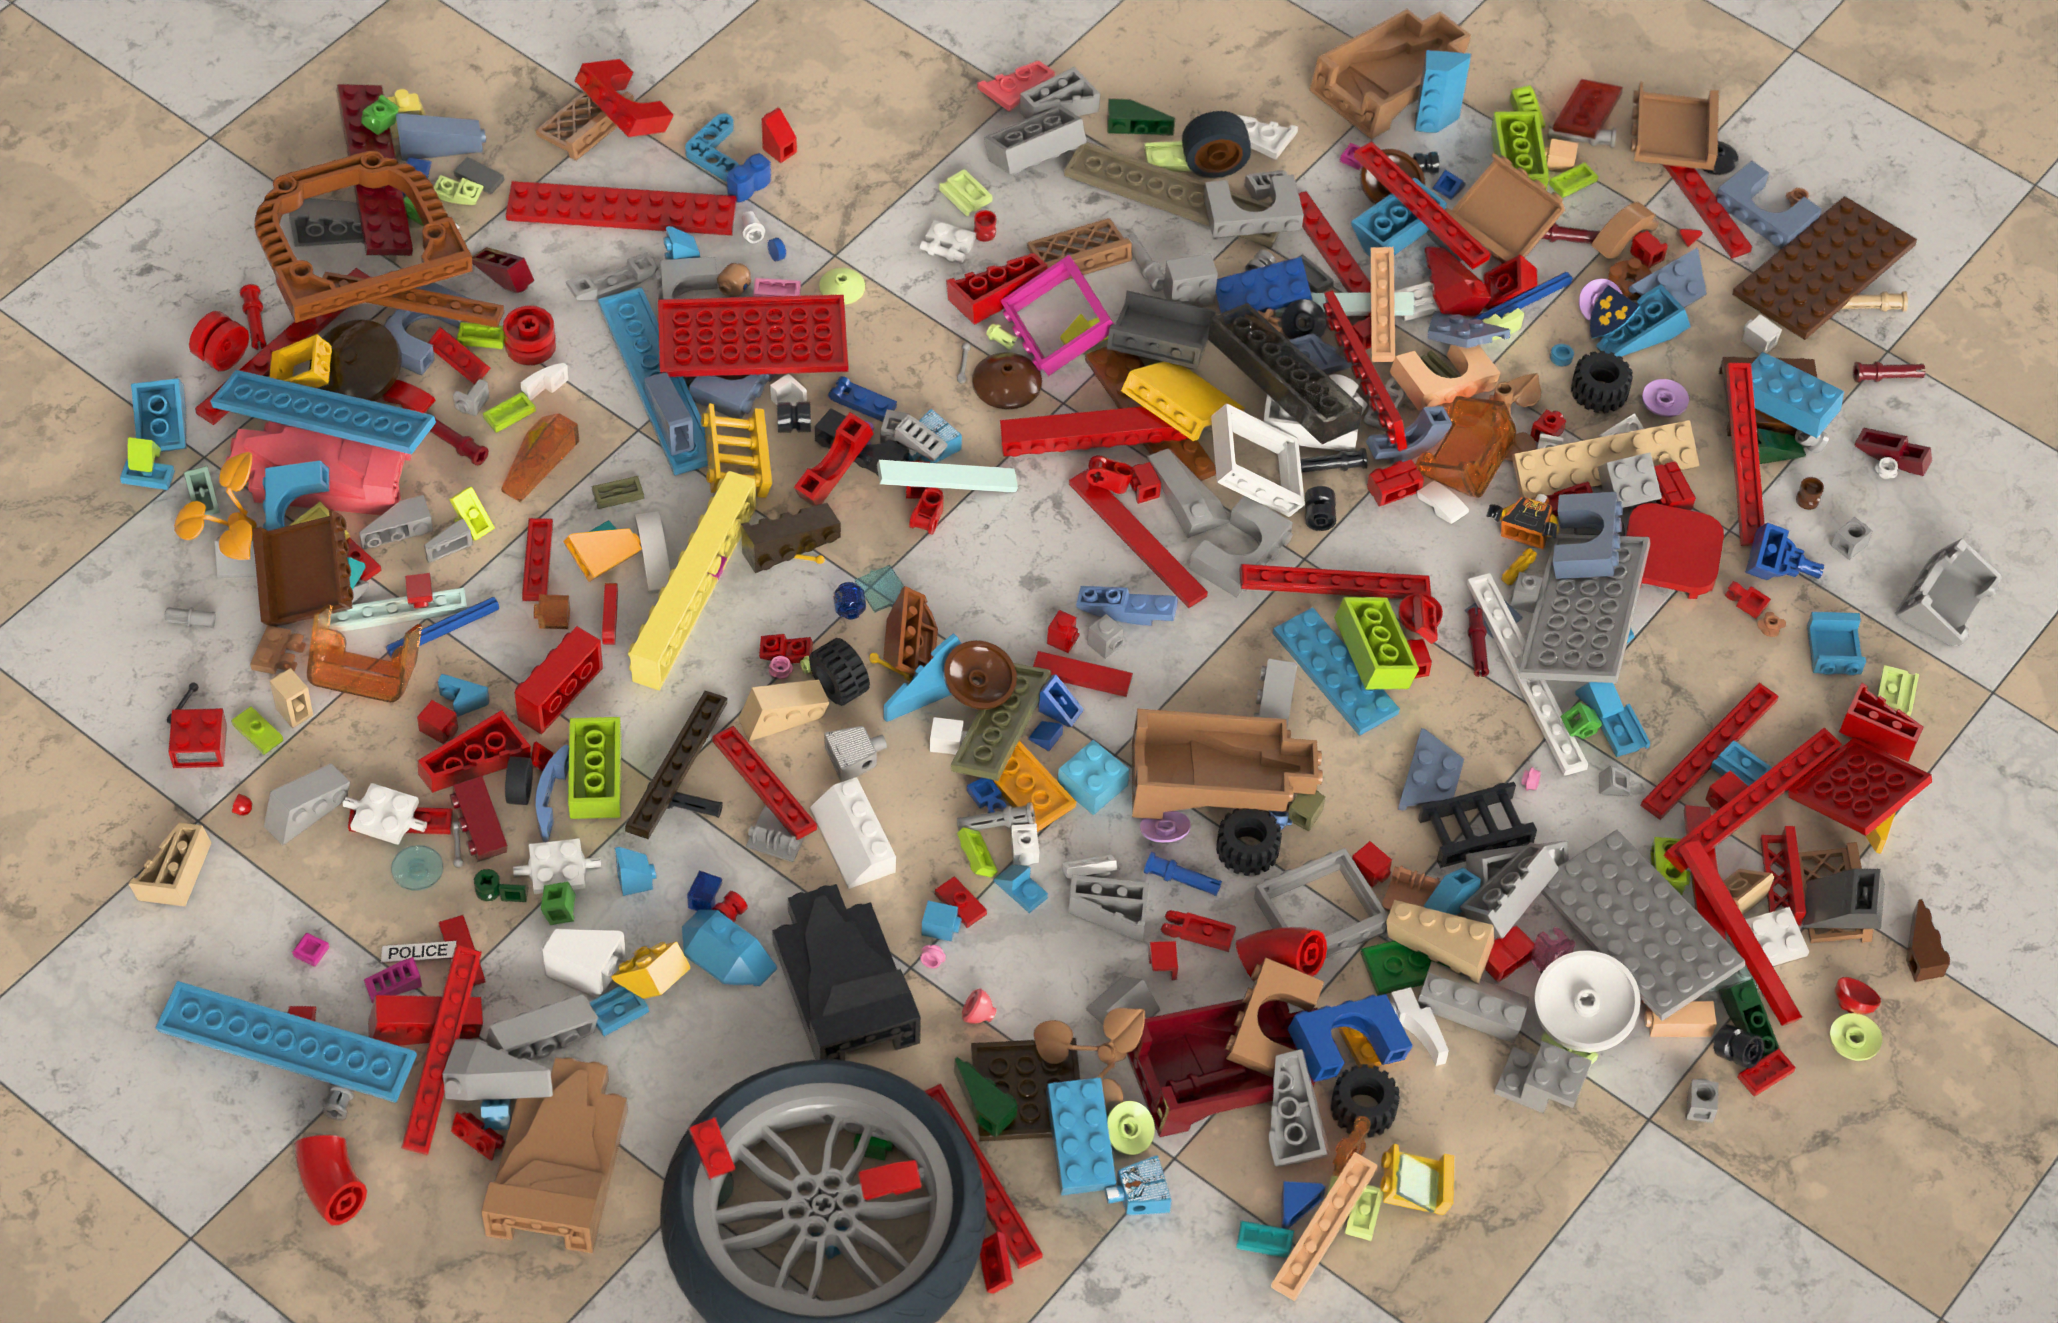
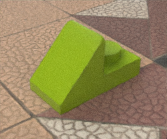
(142, 454)

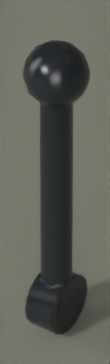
(193, 687)

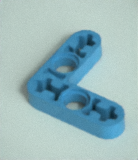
(707, 147)

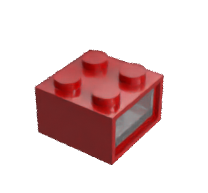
(197, 738)

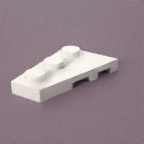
(1268, 138)

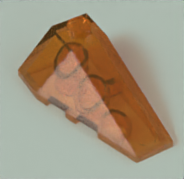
(539, 453)

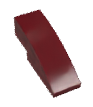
(1881, 444)

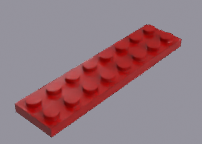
(1364, 369)

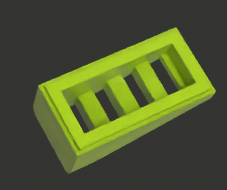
(1526, 95)

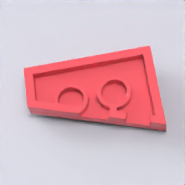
(1008, 88)

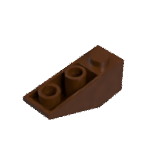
(1925, 952)

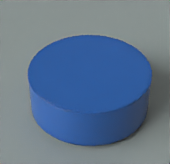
(776, 249)

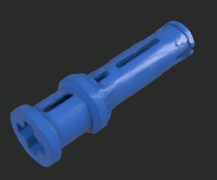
(1171, 871)

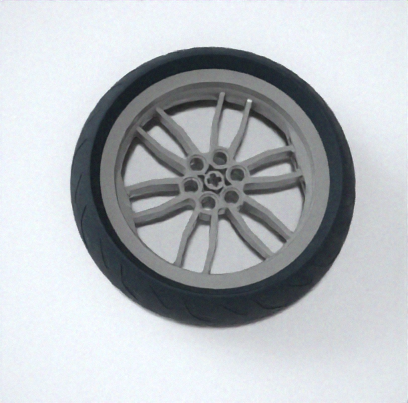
(863, 1103)

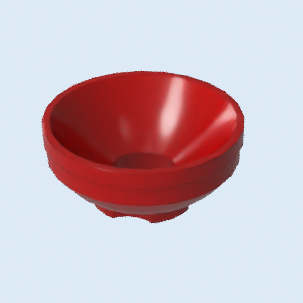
(1406, 611)
(1856, 996)

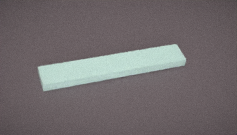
(1360, 303)
(947, 476)
(397, 611)

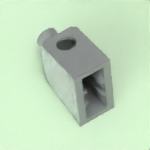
(853, 751)

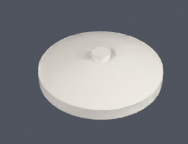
(1587, 1001)

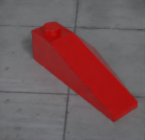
(1455, 286)

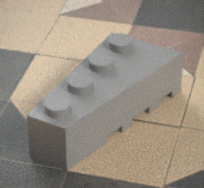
(1511, 889)
(544, 1028)

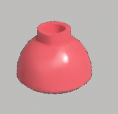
(978, 1008)

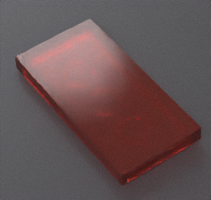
(1588, 109)

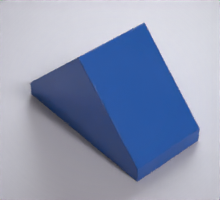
(1059, 703)
(1298, 1200)

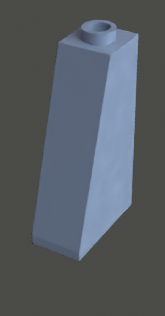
(438, 136)
(670, 413)

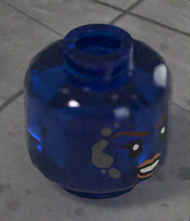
(849, 600)

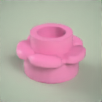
(777, 663)
(1531, 779)
(932, 956)

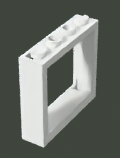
(1284, 498)

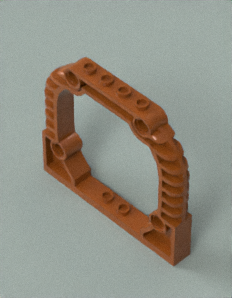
(313, 296)

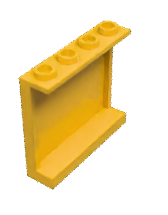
(1177, 396)

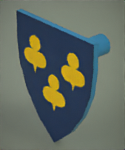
(1611, 312)

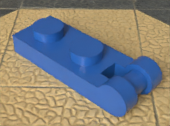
(861, 399)

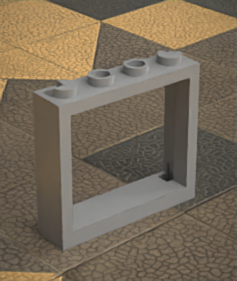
(1316, 869)

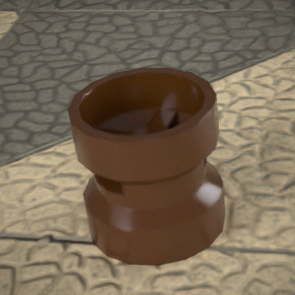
(1810, 493)

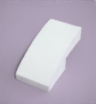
(547, 378)
(1445, 502)

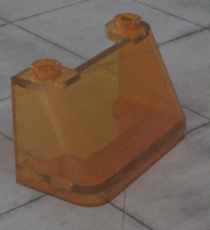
(1473, 446)

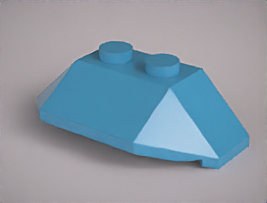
(725, 950)

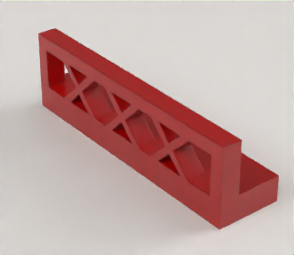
(1792, 872)

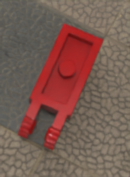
(1199, 930)

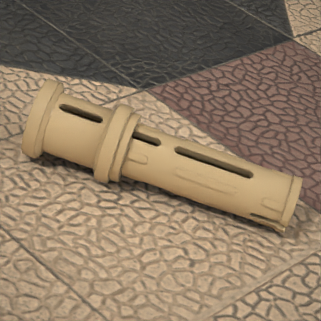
(1883, 301)

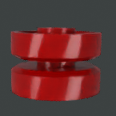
(529, 335)
(219, 341)

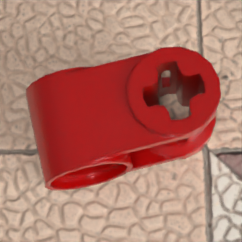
(1111, 475)
(927, 513)

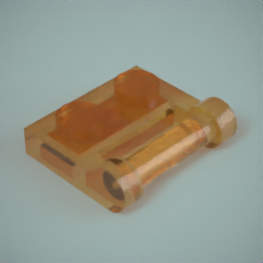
(1352, 1144)

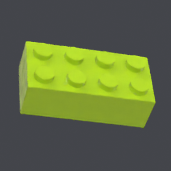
(1521, 141)
(1376, 643)
(595, 767)

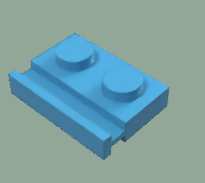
(1624, 732)
(1741, 763)
(617, 1009)

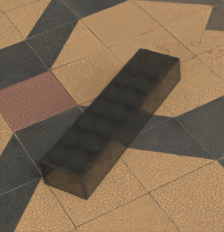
(1285, 373)

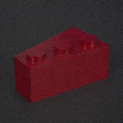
(478, 819)

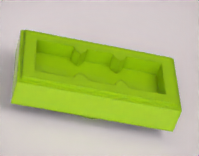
(1573, 180)
(481, 335)
(509, 412)
(257, 730)

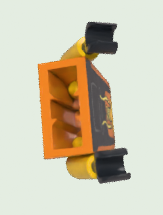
(1527, 520)

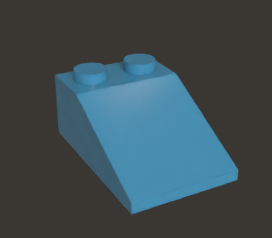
(160, 413)

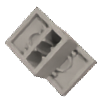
(1549, 1075)

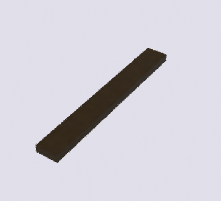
(676, 765)

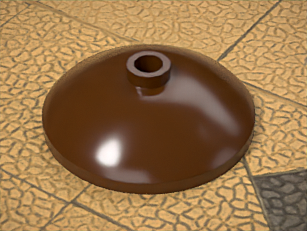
(1375, 189)
(1007, 380)
(988, 666)

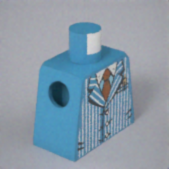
(942, 430)
(1141, 1188)

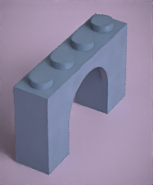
(1777, 228)
(417, 354)
(729, 396)
(1599, 555)

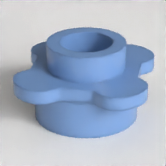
(1282, 818)

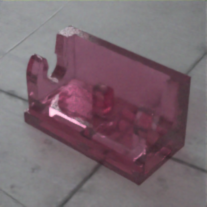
(1548, 950)

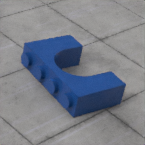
(1370, 1016)

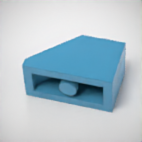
(634, 871)

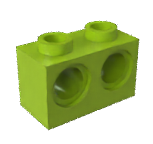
(1665, 867)

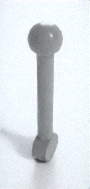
(961, 378)
(458, 862)

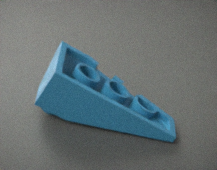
(926, 685)

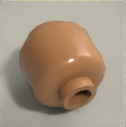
(734, 279)

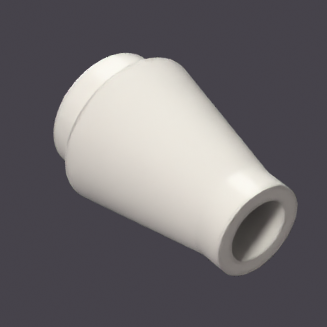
(752, 228)

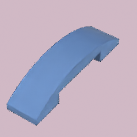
(555, 768)

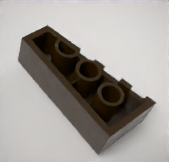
(790, 535)

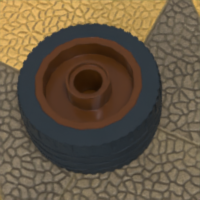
(1216, 144)

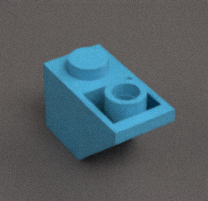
(679, 245)
(1453, 891)

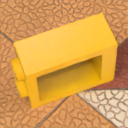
(310, 348)

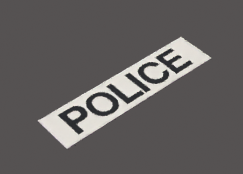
(418, 951)

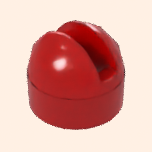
(242, 805)

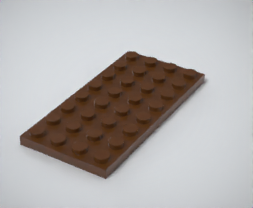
(1824, 267)

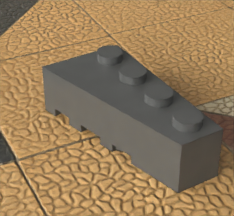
(325, 223)

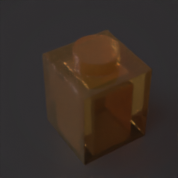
(552, 611)

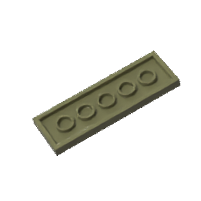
(999, 729)

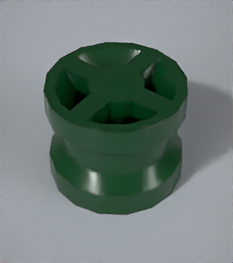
(486, 891)

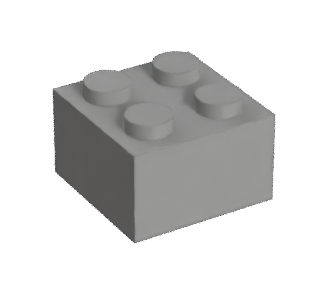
(1191, 280)
(1632, 480)

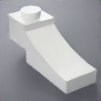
(1420, 1023)

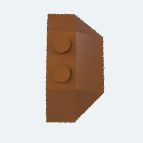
(910, 632)

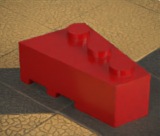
(1880, 725)

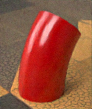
(1290, 946)
(329, 1178)

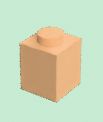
(1560, 155)

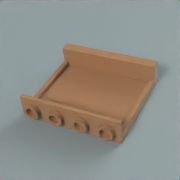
(1675, 129)
(1507, 210)

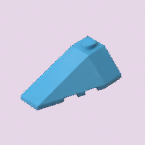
(1654, 322)

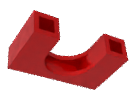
(603, 80)

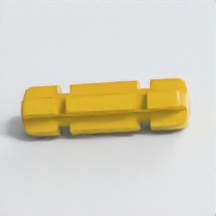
(1519, 565)

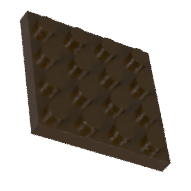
(1024, 1075)

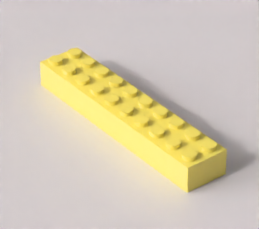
(689, 583)

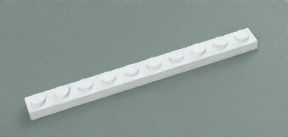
(1534, 691)

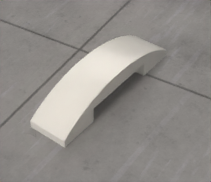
(653, 550)

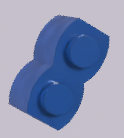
(749, 177)

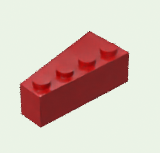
(981, 293)
(474, 753)
(411, 1019)

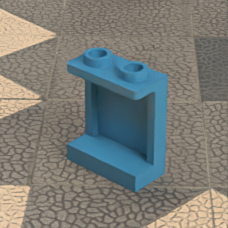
(1835, 643)

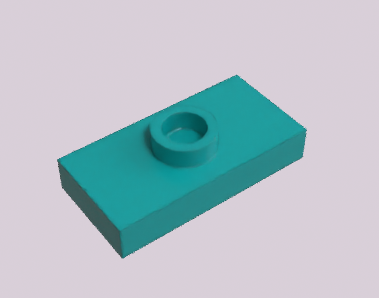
(1265, 1239)

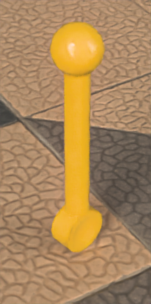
(819, 559)
(874, 658)

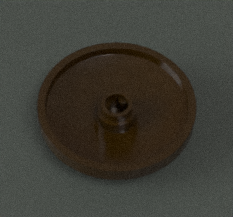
(362, 359)

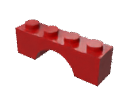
(848, 443)

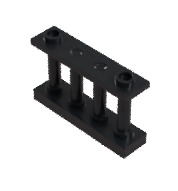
(1455, 853)

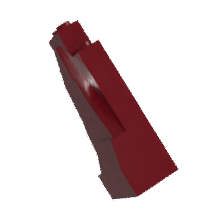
(1196, 1044)

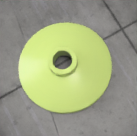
(843, 281)
(1857, 1028)
(1140, 1128)

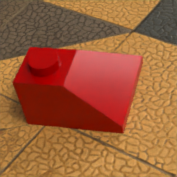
(1509, 280)

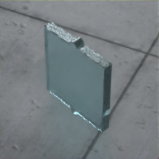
(880, 588)
(1417, 1183)

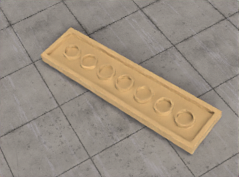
(1574, 463)

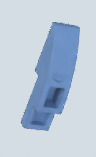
(1126, 607)

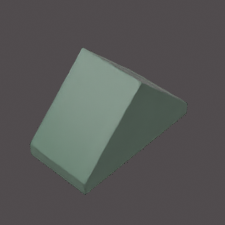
(201, 489)

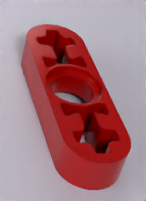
(610, 614)

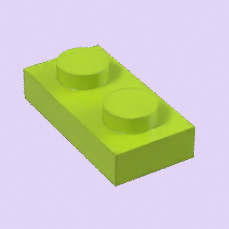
(977, 852)

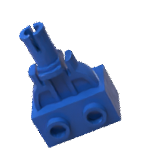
(1777, 555)

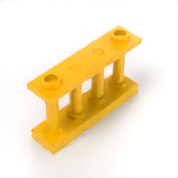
(757, 443)

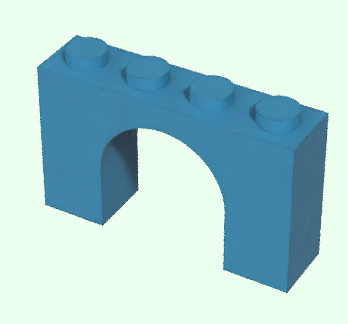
(287, 483)

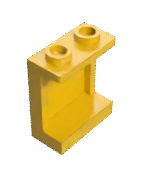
(1443, 1166)

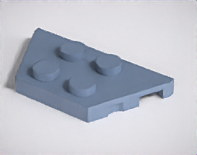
(1680, 278)
(1462, 331)
(1321, 353)
(1431, 773)

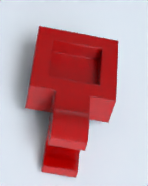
(1750, 600)

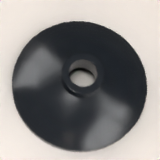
(1726, 160)
(1308, 311)

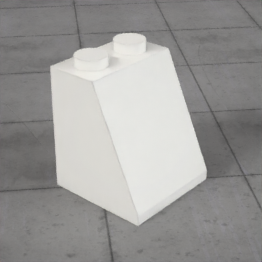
(584, 958)

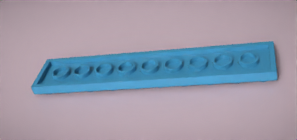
(637, 340)
(323, 411)
(286, 1041)

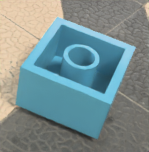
(1093, 777)

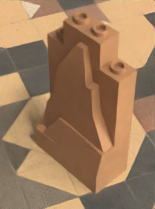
(1383, 68)
(1217, 762)
(559, 1158)

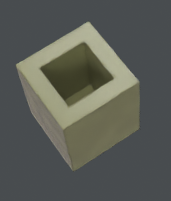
(1306, 809)

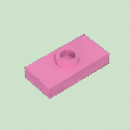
(776, 287)

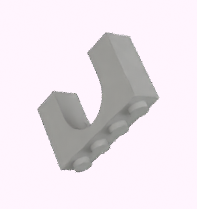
(1230, 220)
(686, 275)
(1259, 522)

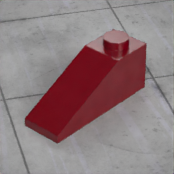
(504, 268)

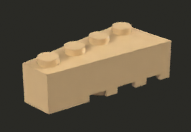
(1443, 937)

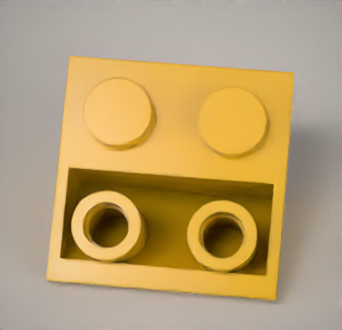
(652, 969)

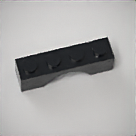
(870, 454)

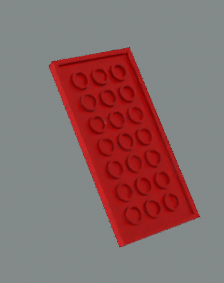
(752, 335)

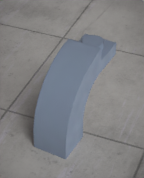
(1420, 436)

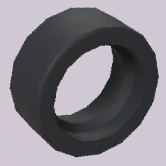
(518, 780)

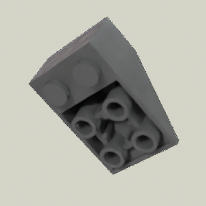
(1845, 900)

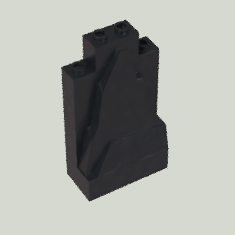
(843, 976)

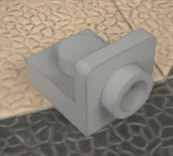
(474, 400)

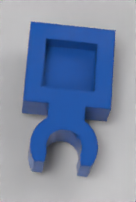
(986, 793)

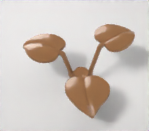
(1525, 393)
(1120, 1025)

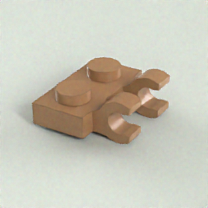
(272, 647)

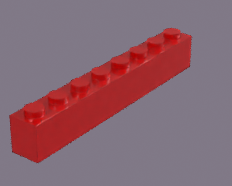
(1084, 431)

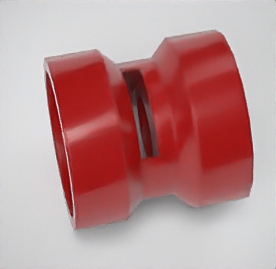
(985, 225)
(732, 905)

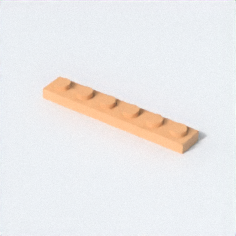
(1382, 304)
(1324, 1226)

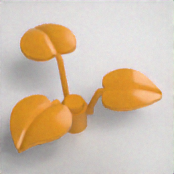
(237, 540)

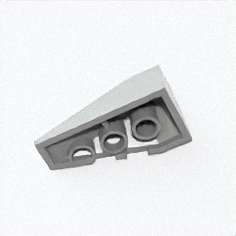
(1190, 499)
(1296, 1122)

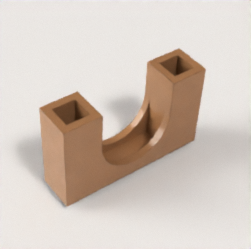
(1271, 982)

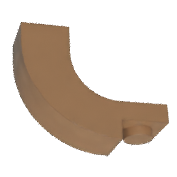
(1623, 228)

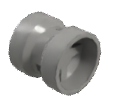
(1261, 259)
(1813, 444)

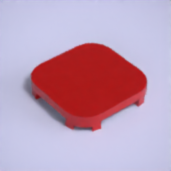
(1682, 547)

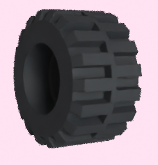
(1604, 368)
(839, 671)
(1248, 857)
(1370, 1083)

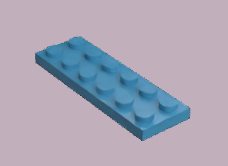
(1333, 671)

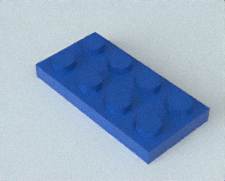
(1265, 287)

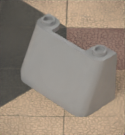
(1948, 592)

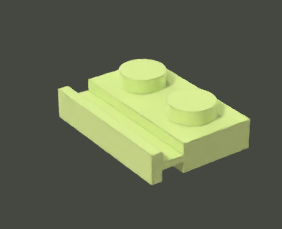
(1166, 155)
(965, 192)
(1898, 688)

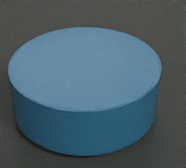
(1561, 355)

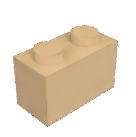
(291, 697)

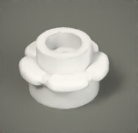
(1887, 468)

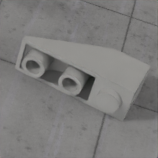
(401, 521)

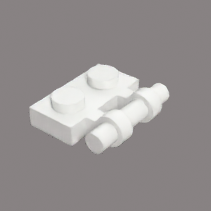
(948, 241)

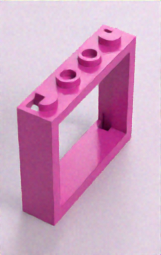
(1037, 287)

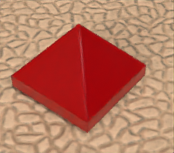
(1689, 236)
(540, 756)

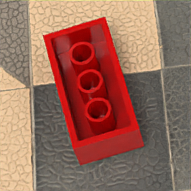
(558, 679)

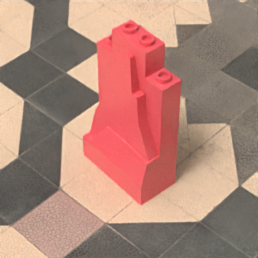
(360, 474)

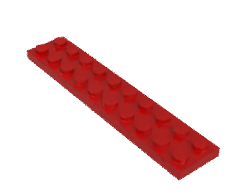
(621, 208)

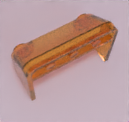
(354, 673)

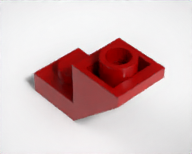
(419, 590)

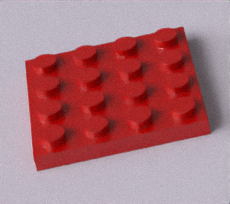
(1860, 786)

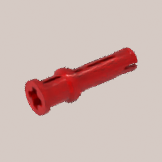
(252, 308)

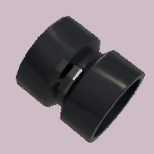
(793, 417)
(1320, 508)
(1738, 1046)

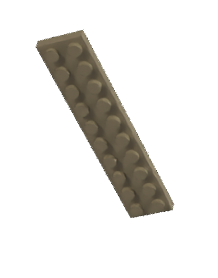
(1153, 186)

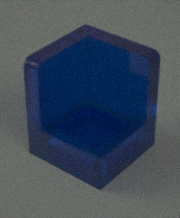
(703, 891)

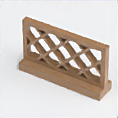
(580, 139)
(1091, 260)
(1851, 860)

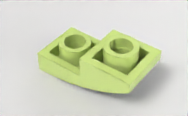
(456, 192)
(1510, 320)

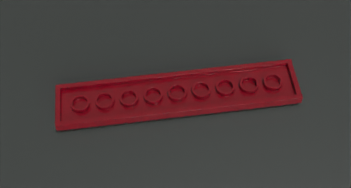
(381, 208)

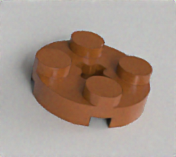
(1628, 269)

